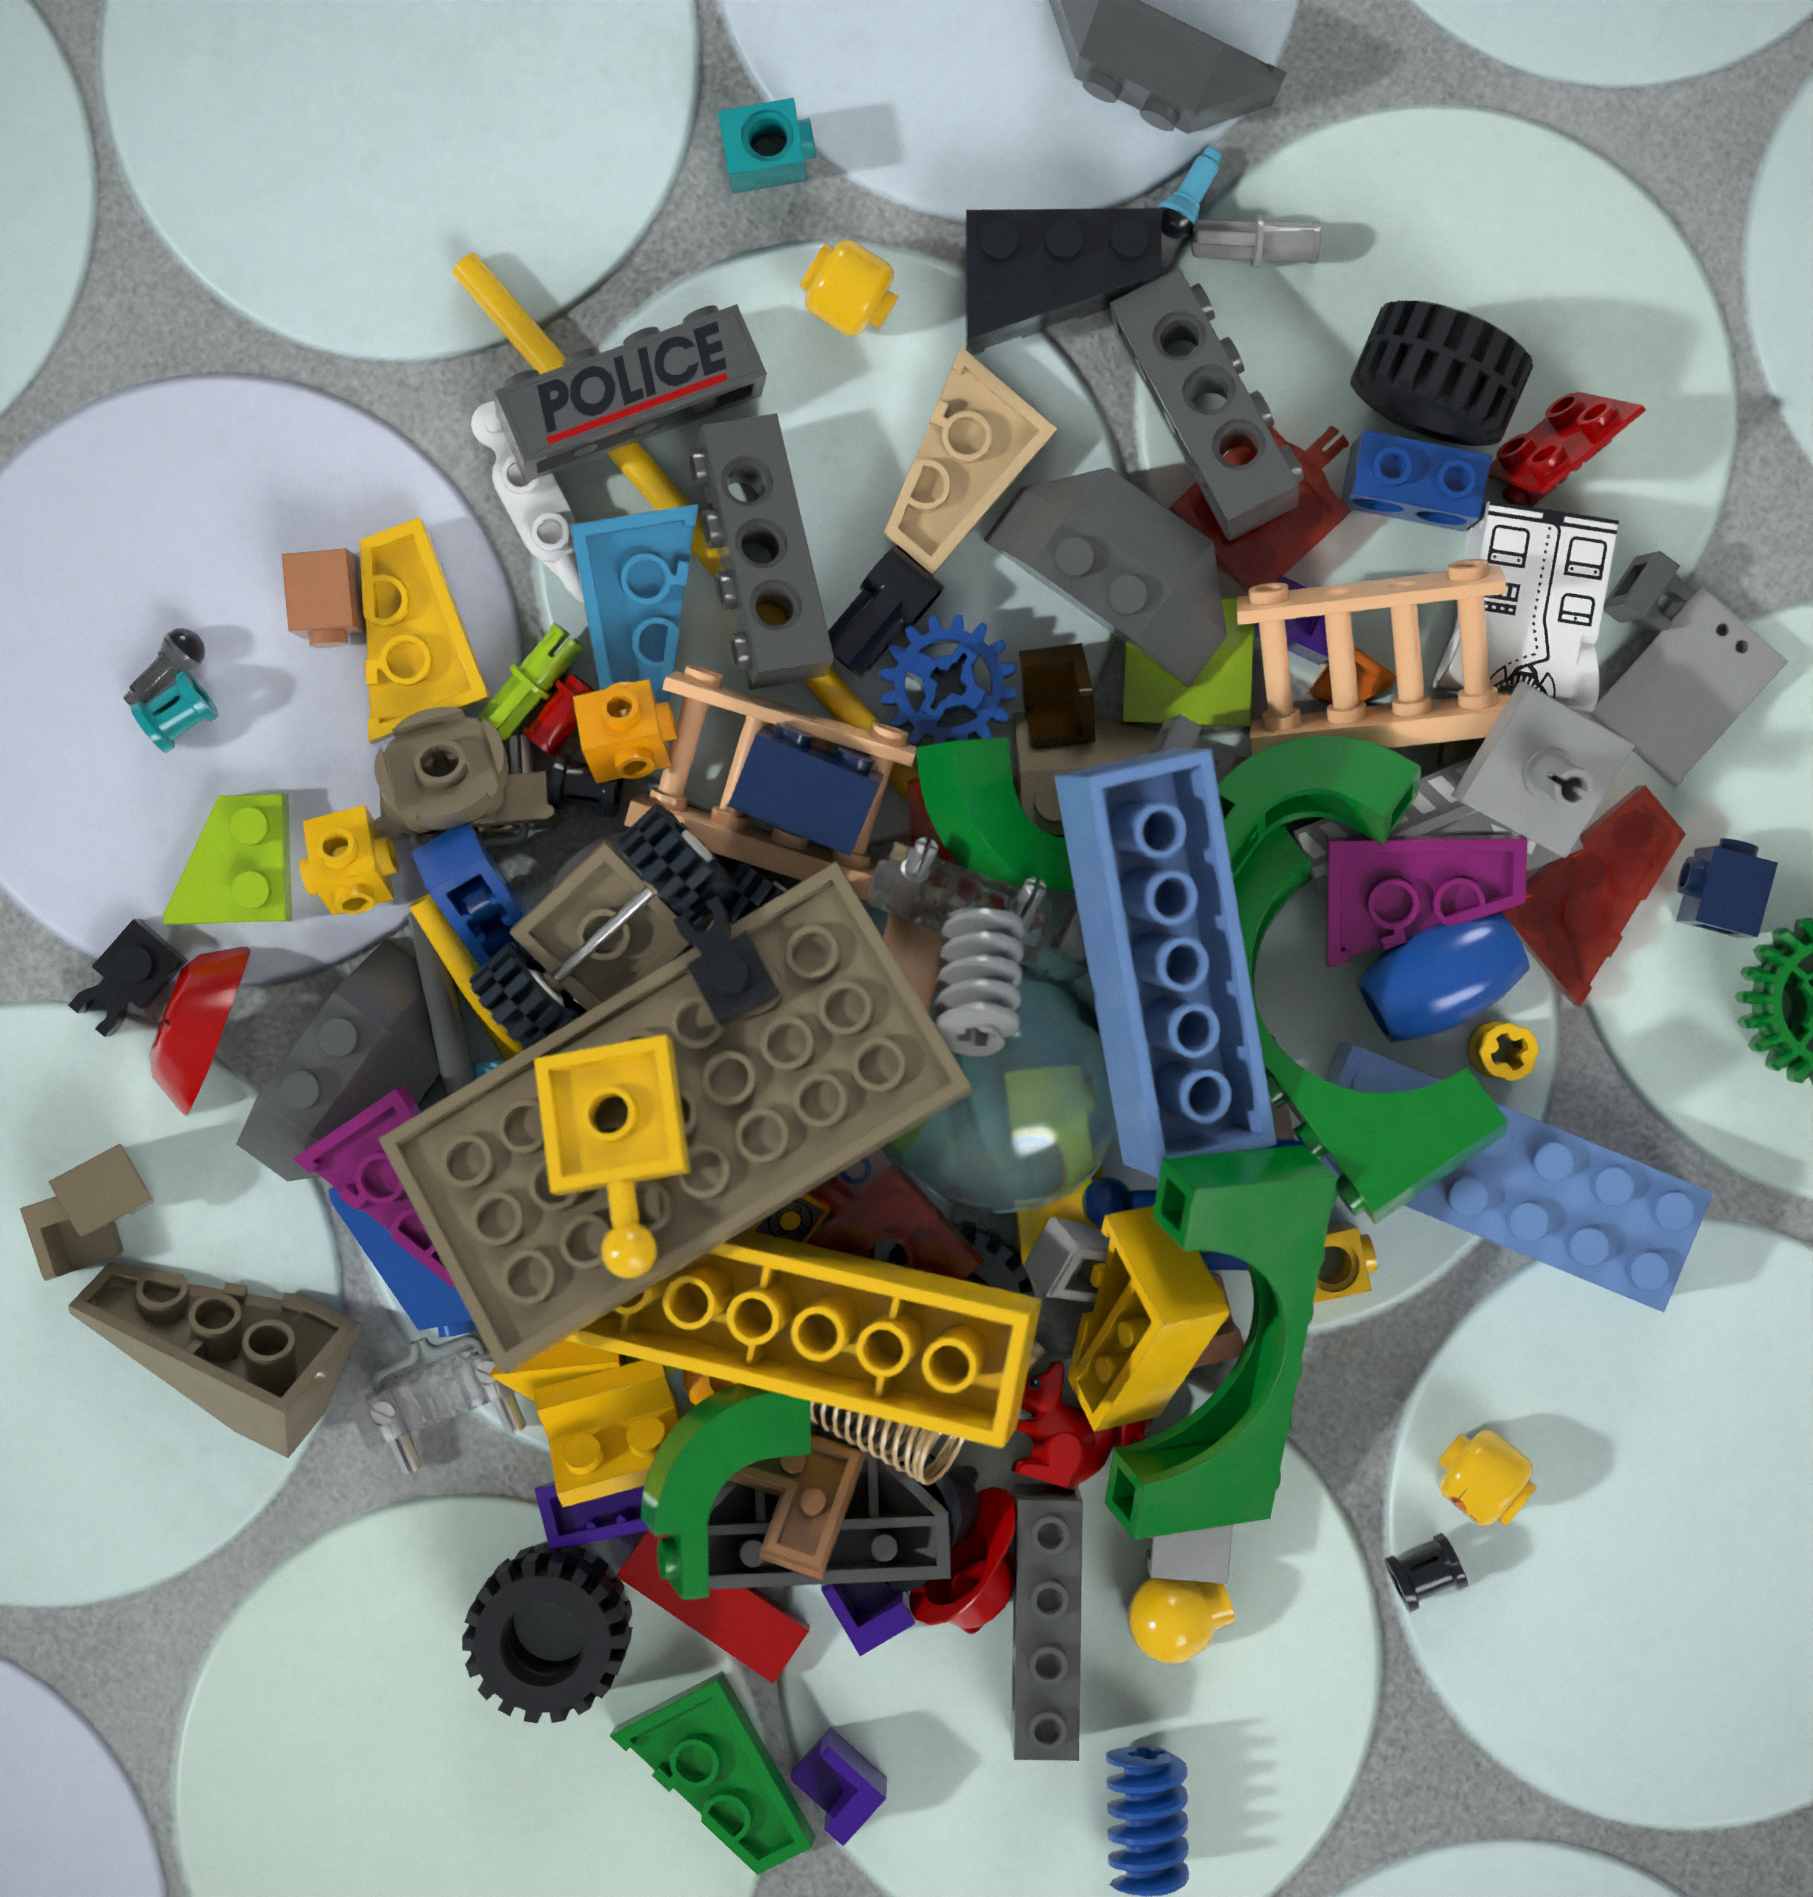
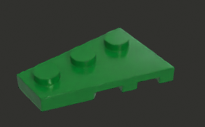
(722, 1768)

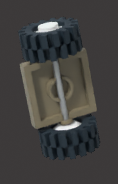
(602, 928)

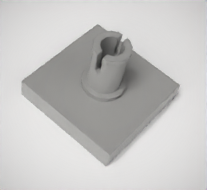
(1542, 769)

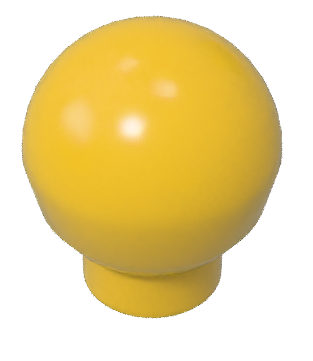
(1177, 1617)

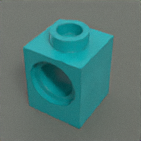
(745, 125)

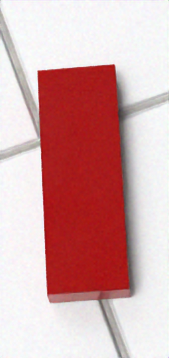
(733, 1618)

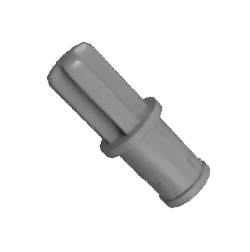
(1256, 240)

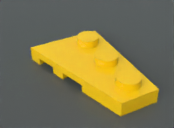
(413, 631)

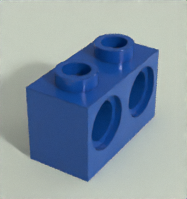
(1415, 480)

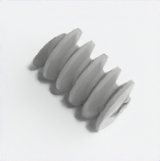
(979, 980)

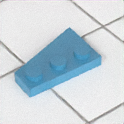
(634, 591)

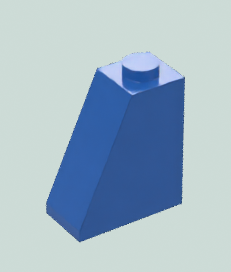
(418, 1290)

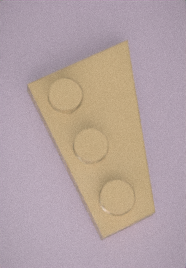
(966, 462)

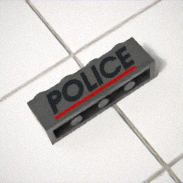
(629, 391)

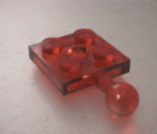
(897, 1211)

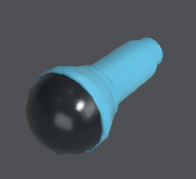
(1183, 206)

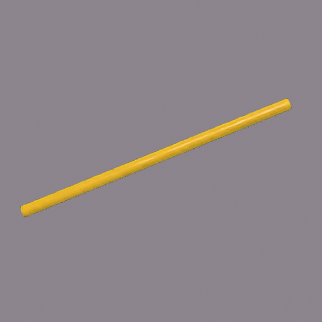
(652, 482)

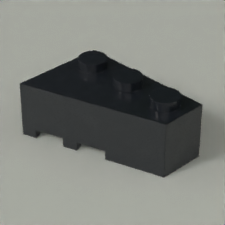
(1052, 266)

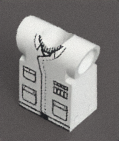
(1552, 606)

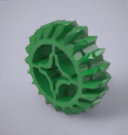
(1780, 972)

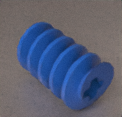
(1151, 1823)

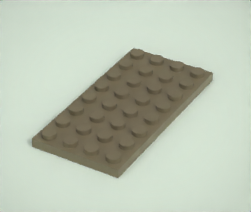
(764, 1110)

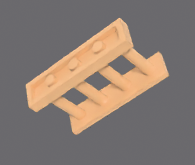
(1413, 714)
(727, 829)

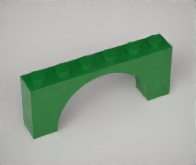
(1376, 1142)
(1229, 1452)

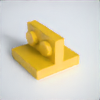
(606, 1428)

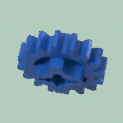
(922, 669)

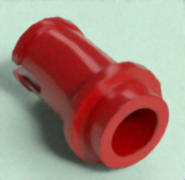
(558, 716)

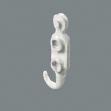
(533, 506)

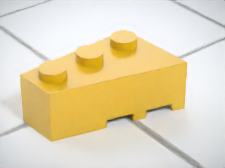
(1146, 1325)

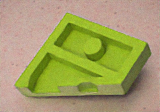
(238, 865)

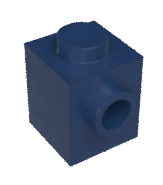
(1726, 888)

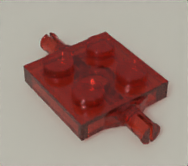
(1278, 545)

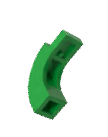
(1315, 778)
(980, 818)
(700, 1457)

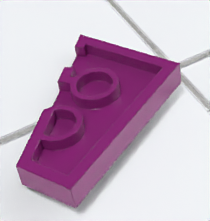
(1413, 882)
(361, 1171)

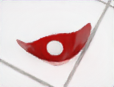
(197, 1019)

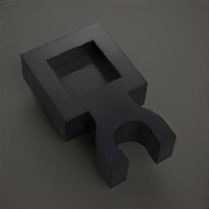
(729, 969)
(133, 971)

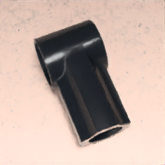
(891, 599)

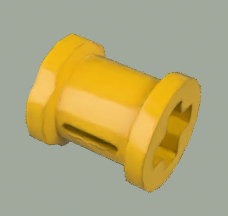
(1520, 1057)

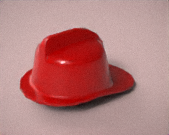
(980, 1570)

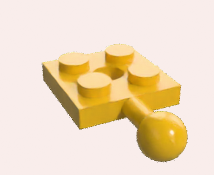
(643, 1149)

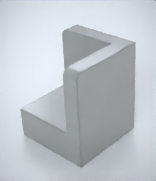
(1192, 1555)

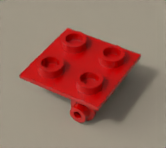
(1568, 436)

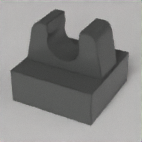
(1640, 589)

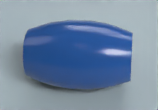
(1443, 977)

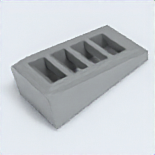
(1061, 1253)

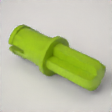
(531, 681)

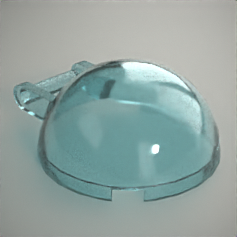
(1036, 1108)

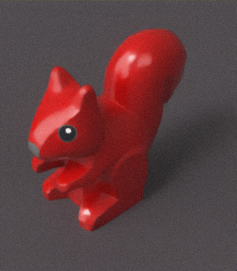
(1062, 1440)

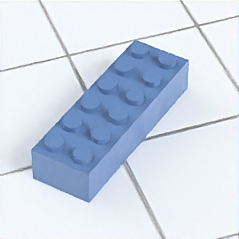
(1166, 957)
(1554, 1195)

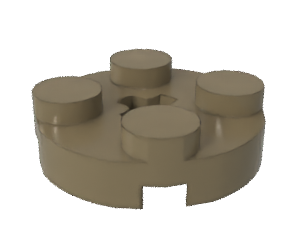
(448, 800)

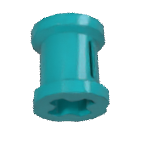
(174, 711)

